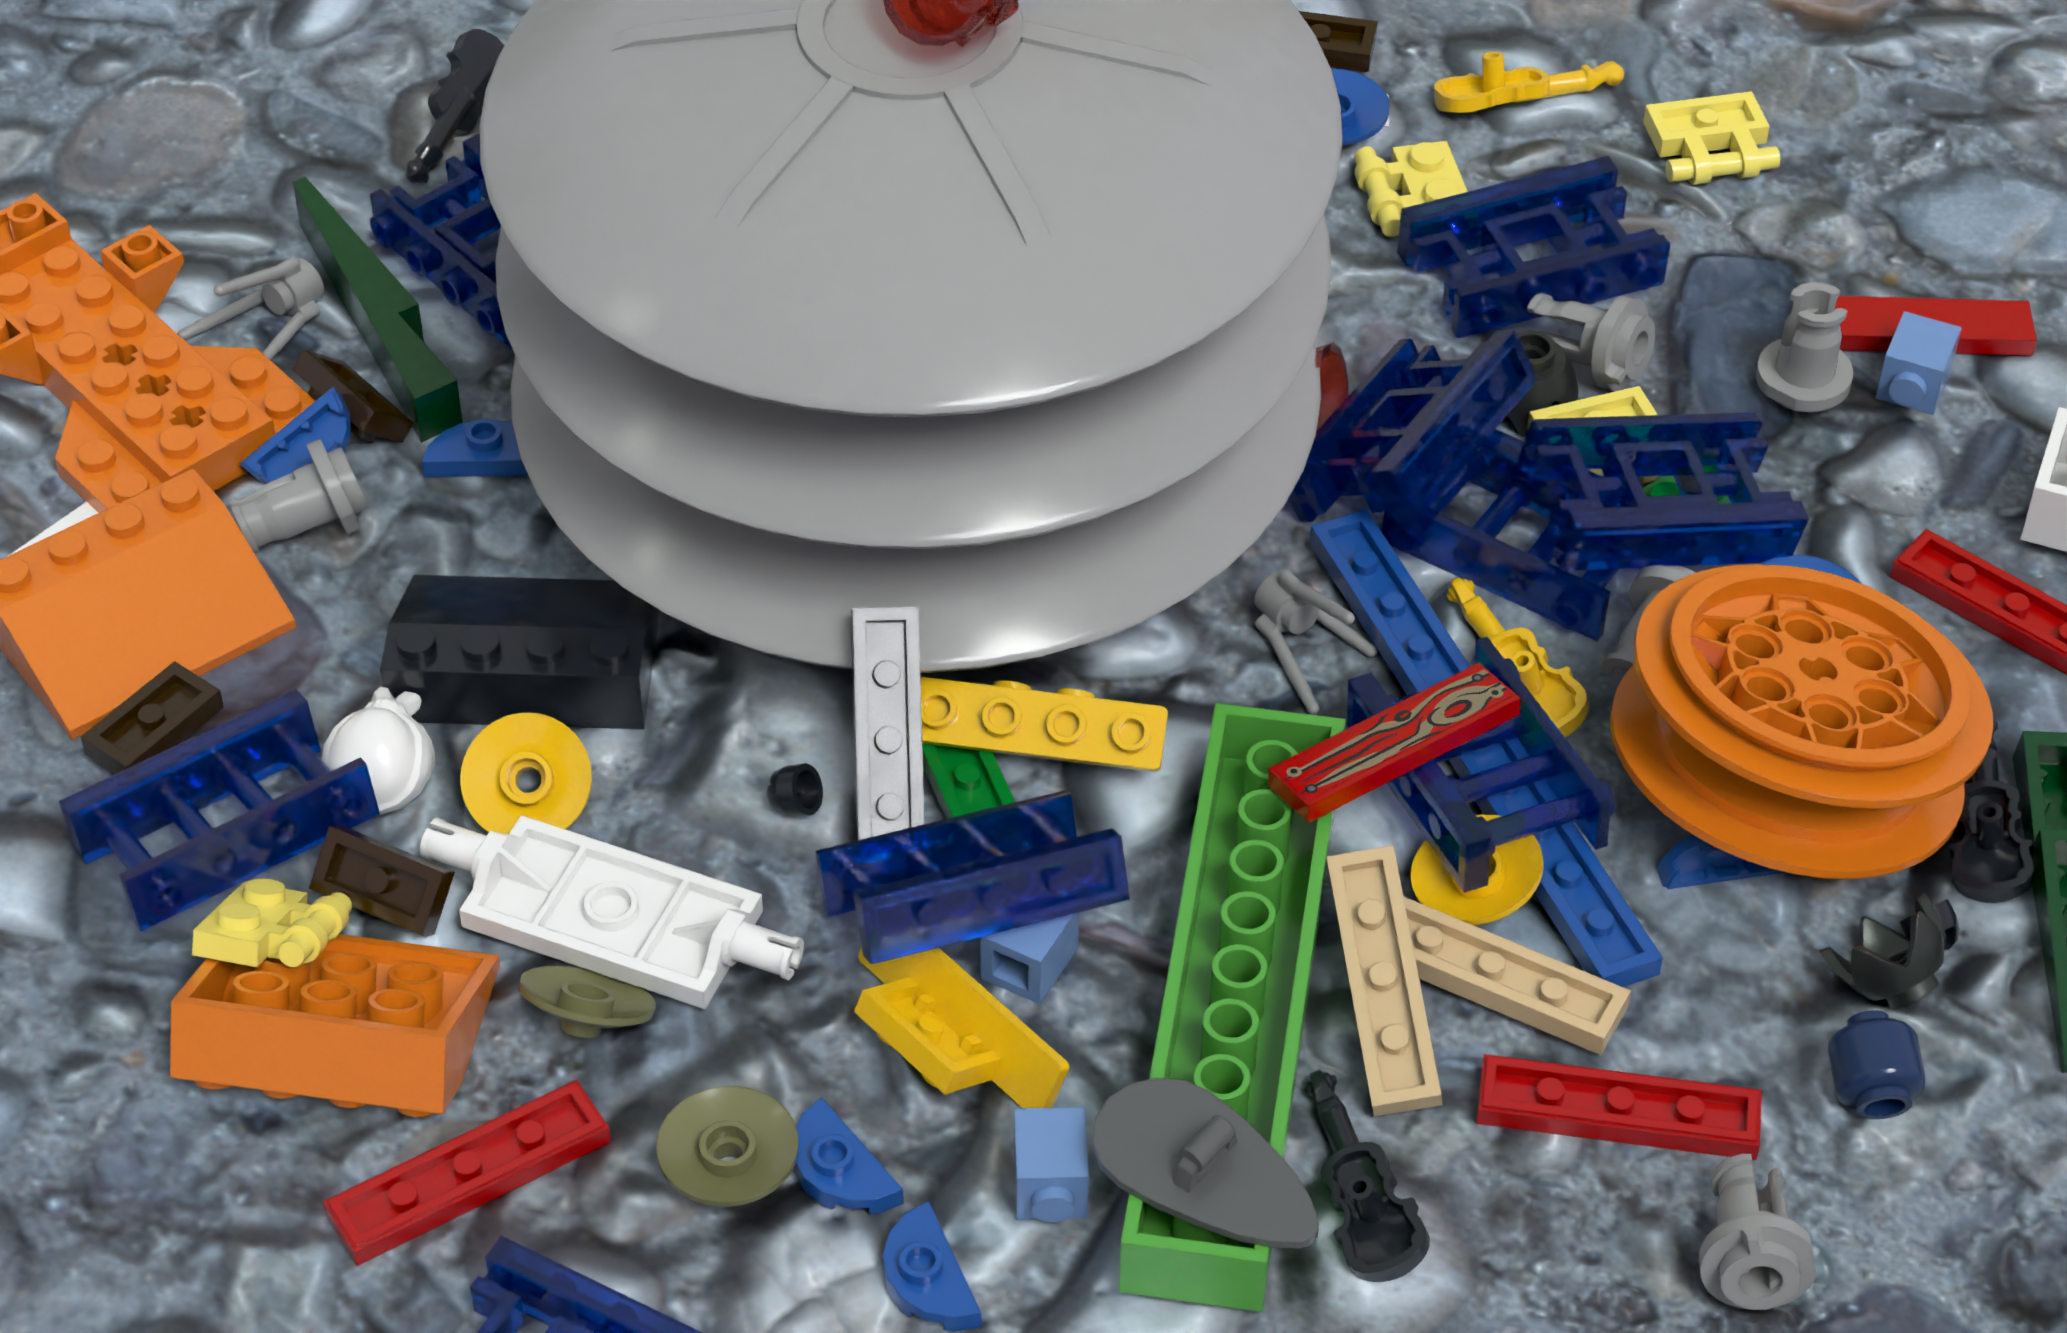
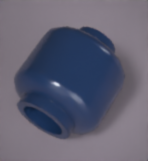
(1876, 1065)

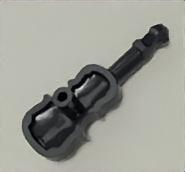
(457, 98)
(1991, 858)
(1380, 1232)

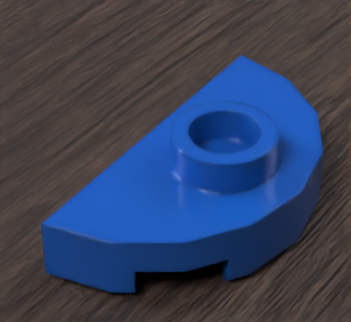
(287, 449)
(474, 449)
(1699, 863)
(838, 1166)
(925, 1274)

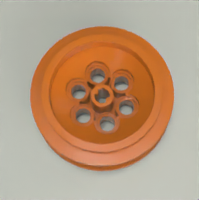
(1800, 720)

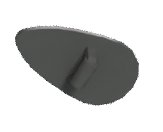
(1201, 1164)

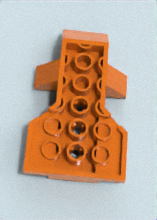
(133, 387)

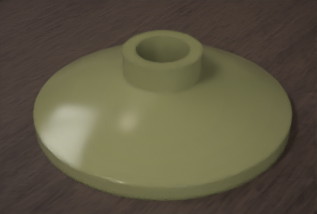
(585, 999)
(721, 1125)

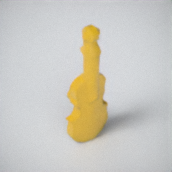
(1517, 85)
(1553, 688)

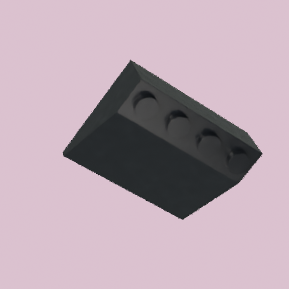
(522, 647)

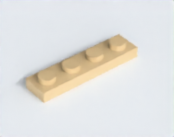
(1515, 979)
(1384, 981)

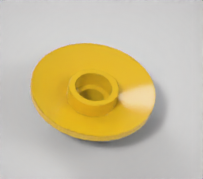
(520, 744)
(1513, 879)

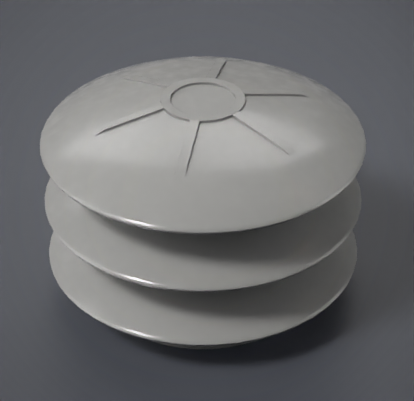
(910, 310)

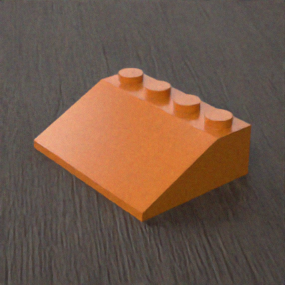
(129, 595)
(349, 1027)

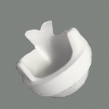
(390, 743)

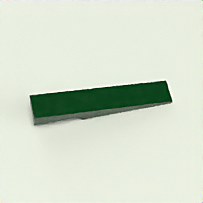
(383, 315)
(2042, 787)

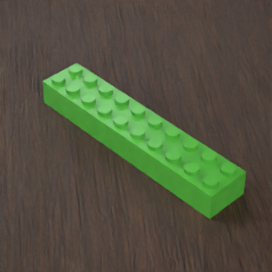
(1236, 985)

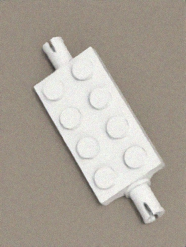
(610, 908)

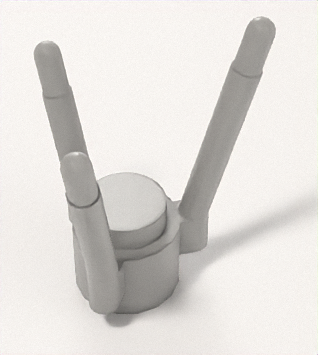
(289, 289)
(1294, 608)

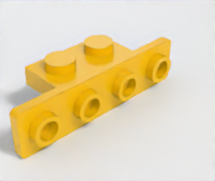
(1043, 724)
(958, 1030)

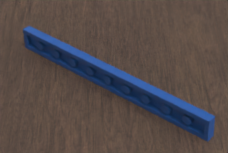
(1421, 654)

